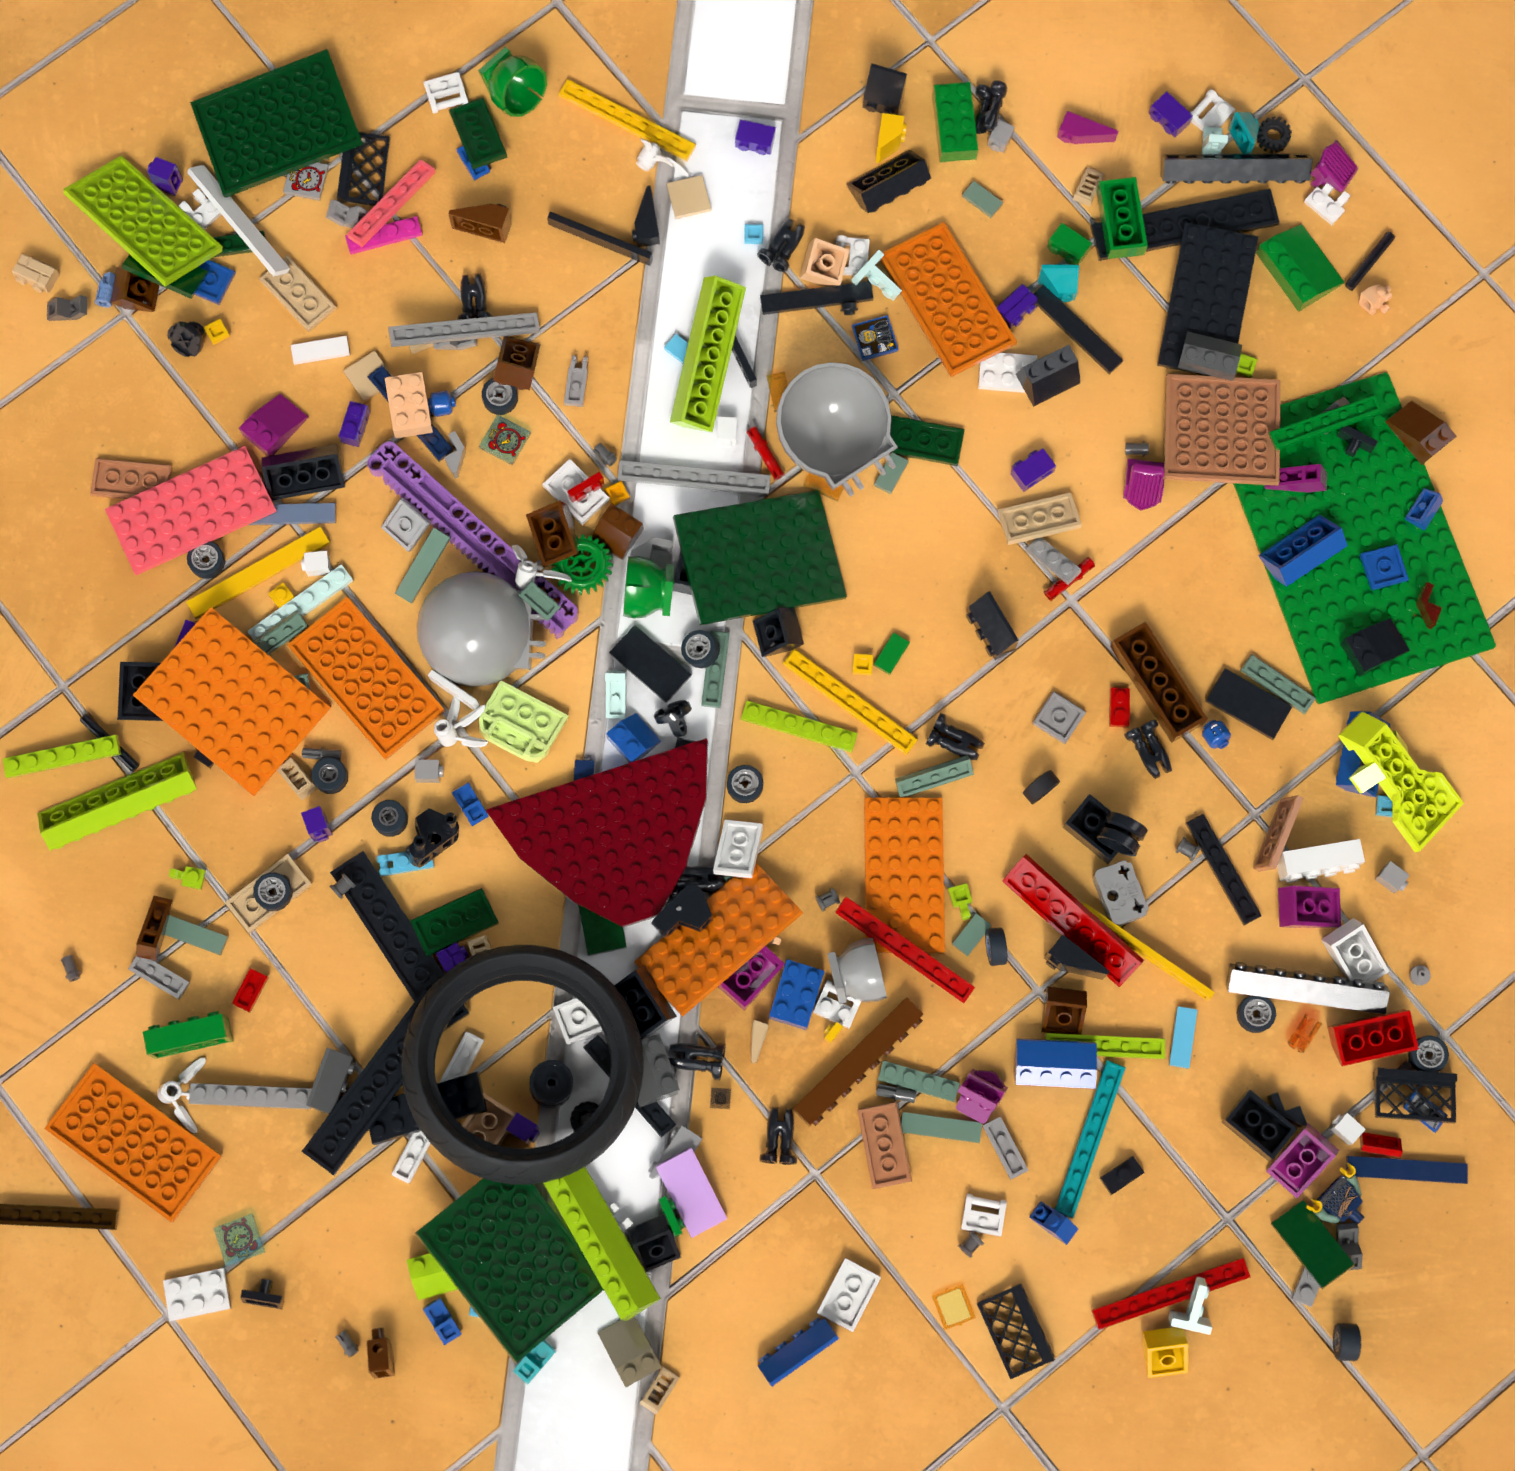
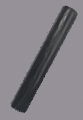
(1370, 261)
(99, 732)

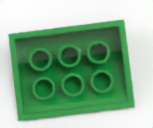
(1299, 266)

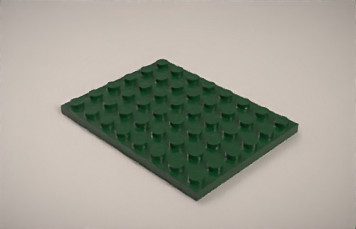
(276, 123)
(759, 557)
(511, 1262)

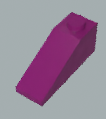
(1081, 130)
(1301, 479)

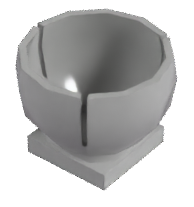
(858, 973)

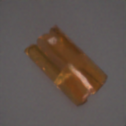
(1300, 1038)

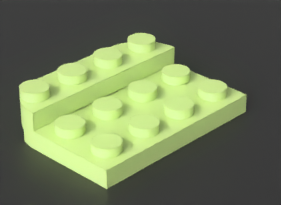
(520, 723)

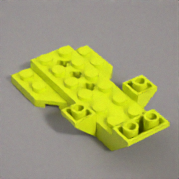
(1419, 798)

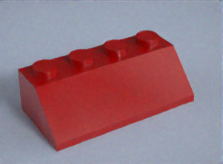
(1373, 1037)

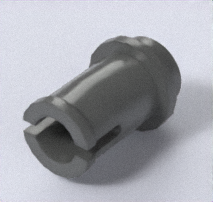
(1137, 448)
(608, 457)
(70, 968)
(347, 1344)

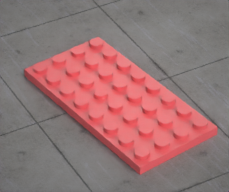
(190, 510)

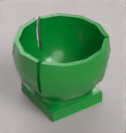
(508, 82)
(647, 588)

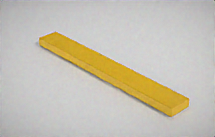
(627, 120)
(257, 572)
(850, 702)
(1155, 958)

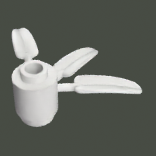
(651, 154)
(528, 570)
(446, 731)
(175, 1090)

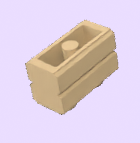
(35, 273)

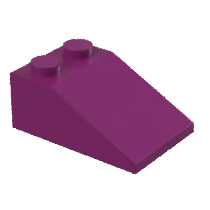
(273, 424)
(1309, 907)
(752, 978)
(1302, 1160)

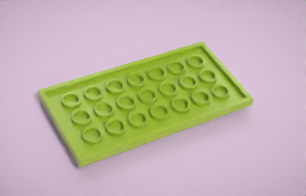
(143, 220)

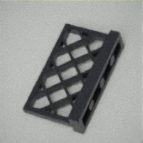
(346, 171)
(1419, 1079)
(1032, 1324)

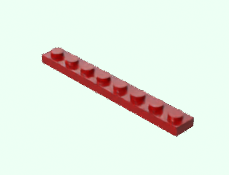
(904, 949)
(1168, 1294)

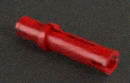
(761, 446)
(1060, 586)

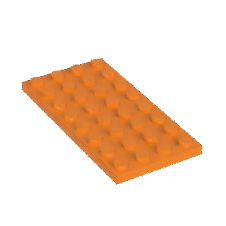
(947, 299)
(366, 678)
(906, 868)
(745, 919)
(133, 1142)

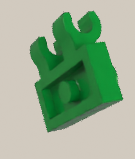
(667, 1208)

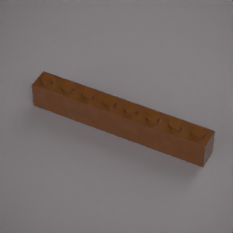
(857, 1062)

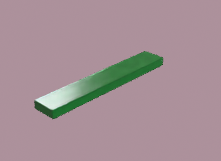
(1325, 422)

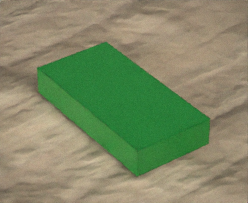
(891, 654)

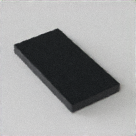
(650, 664)
(1248, 704)

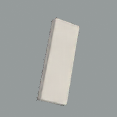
(320, 350)
(453, 690)

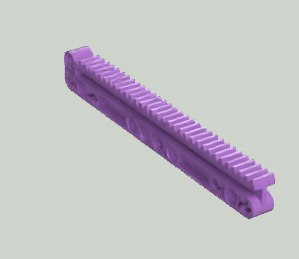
(440, 506)

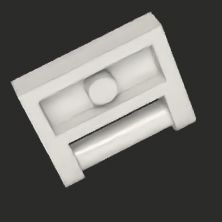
(443, 87)
(1216, 116)
(858, 253)
(832, 1010)
(981, 1221)

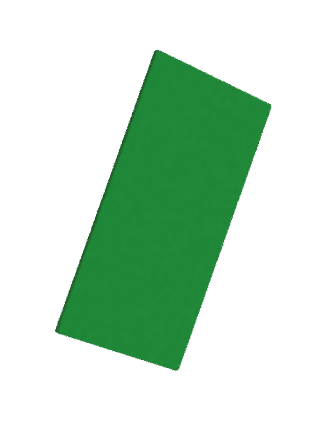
(1369, 502)

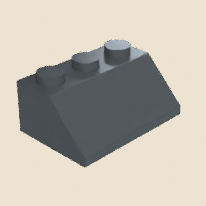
(1210, 356)
(658, 1075)
(331, 1081)

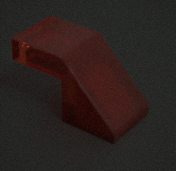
(1428, 611)

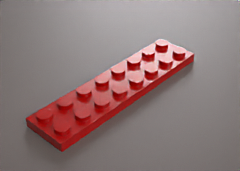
(1072, 919)

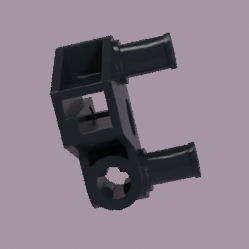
(434, 835)
(693, 913)

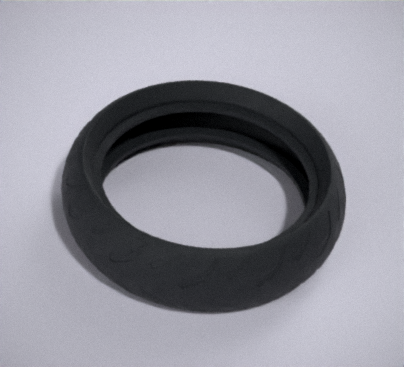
(511, 965)

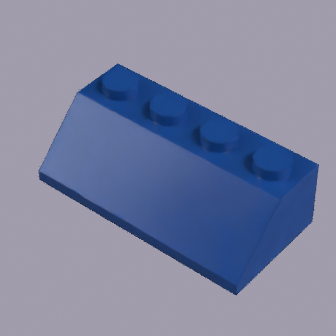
(1303, 550)
(1351, 762)
(1055, 1063)
(797, 1352)

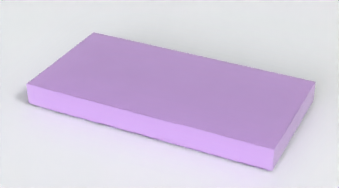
(691, 1192)

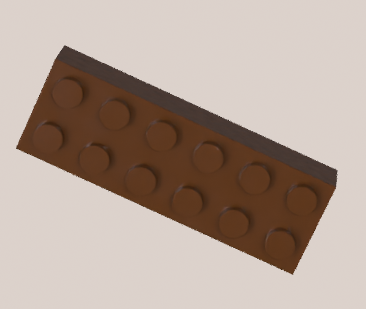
(1158, 682)

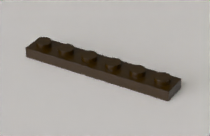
(58, 1216)

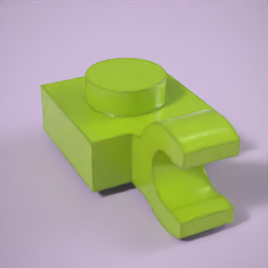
(190, 878)
(961, 897)

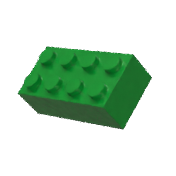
(955, 122)
(1121, 218)
(187, 1035)

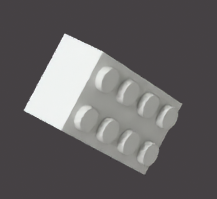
(1320, 860)

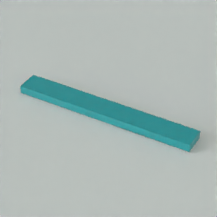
(1089, 1139)

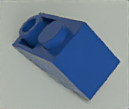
(1054, 1222)

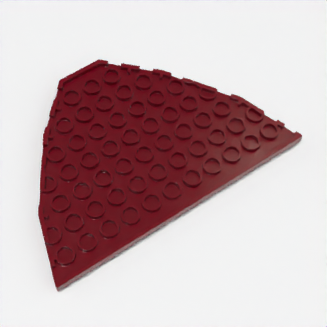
(614, 835)

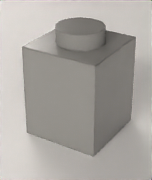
(1001, 136)
(428, 771)
(1393, 877)

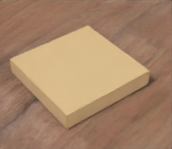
(688, 197)
(358, 374)

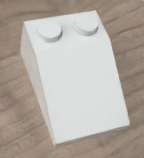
(1355, 952)

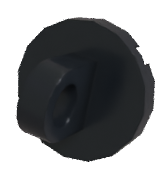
(186, 338)
(674, 717)

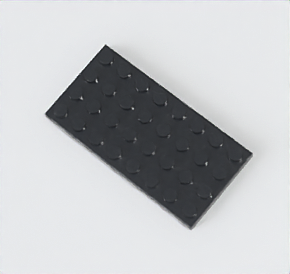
(1207, 289)

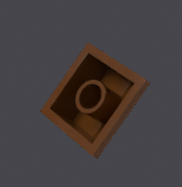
(134, 292)
(618, 531)
(1064, 1011)

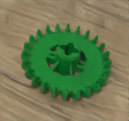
(598, 574)

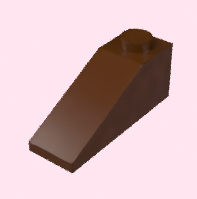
(154, 928)

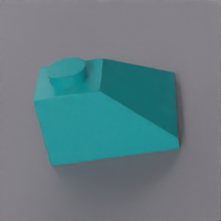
(1244, 131)
(1060, 280)

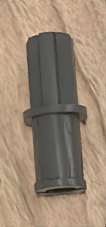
(312, 753)
(896, 1093)

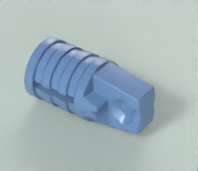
(105, 290)

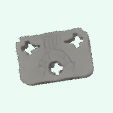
(1126, 890)

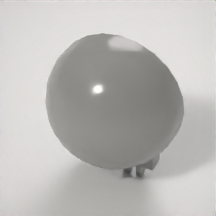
(835, 423)
(477, 629)

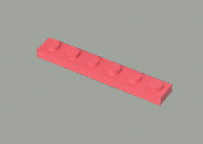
(391, 203)

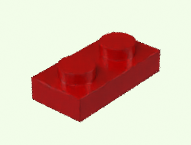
(593, 484)
(1119, 707)
(250, 990)
(1381, 1144)

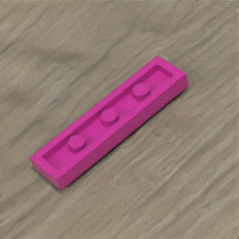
(389, 234)

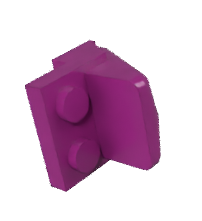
(1334, 168)
(1144, 483)
(980, 1094)

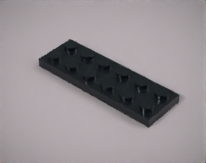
(461, 1096)

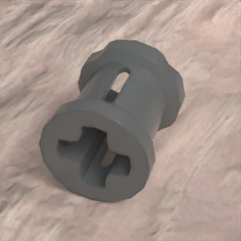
(1188, 849)
(342, 886)
(827, 899)
(971, 1244)

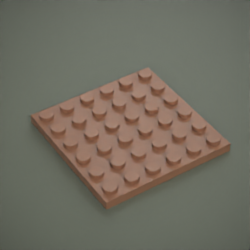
(1221, 429)

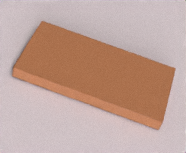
(126, 478)
(1278, 833)
(884, 1145)

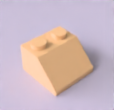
(824, 263)

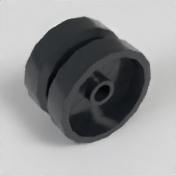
(1122, 834)
(548, 1095)

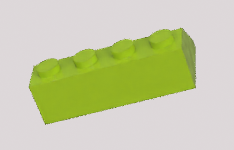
(428, 1277)

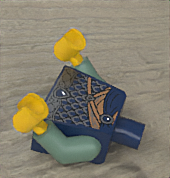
(1340, 1199)

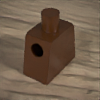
(380, 1363)

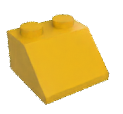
(890, 136)
(1165, 1351)

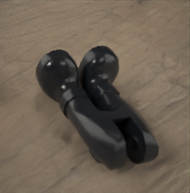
(990, 105)
(783, 235)
(468, 292)
(964, 737)
(1158, 750)
(704, 873)
(691, 1064)
(787, 1131)

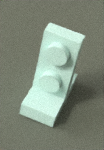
(1213, 140)
(877, 277)
(615, 693)
(1193, 1318)

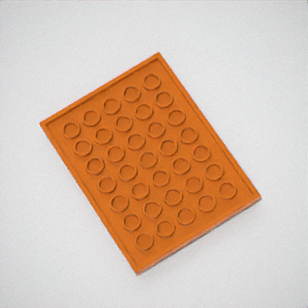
(231, 701)

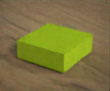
(1246, 365)

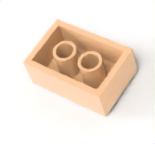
(408, 405)
(490, 1124)

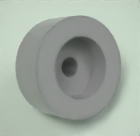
(1415, 975)

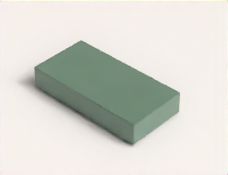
(982, 199)
(890, 479)
(539, 601)
(971, 934)

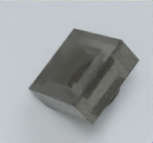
(720, 1098)

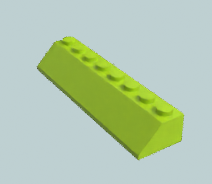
(708, 354)
(116, 801)
(603, 1243)

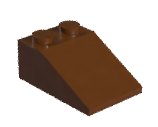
(483, 220)
(516, 363)
(1420, 431)
(553, 533)

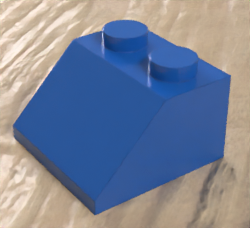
(633, 738)

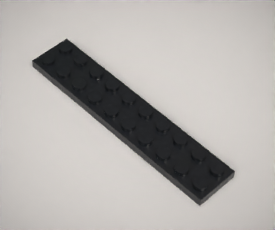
(1231, 213)
(391, 928)
(362, 1101)

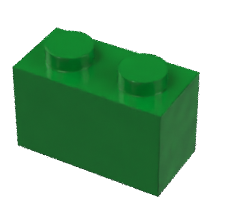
(1069, 245)

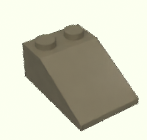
(629, 1350)

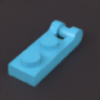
(401, 864)

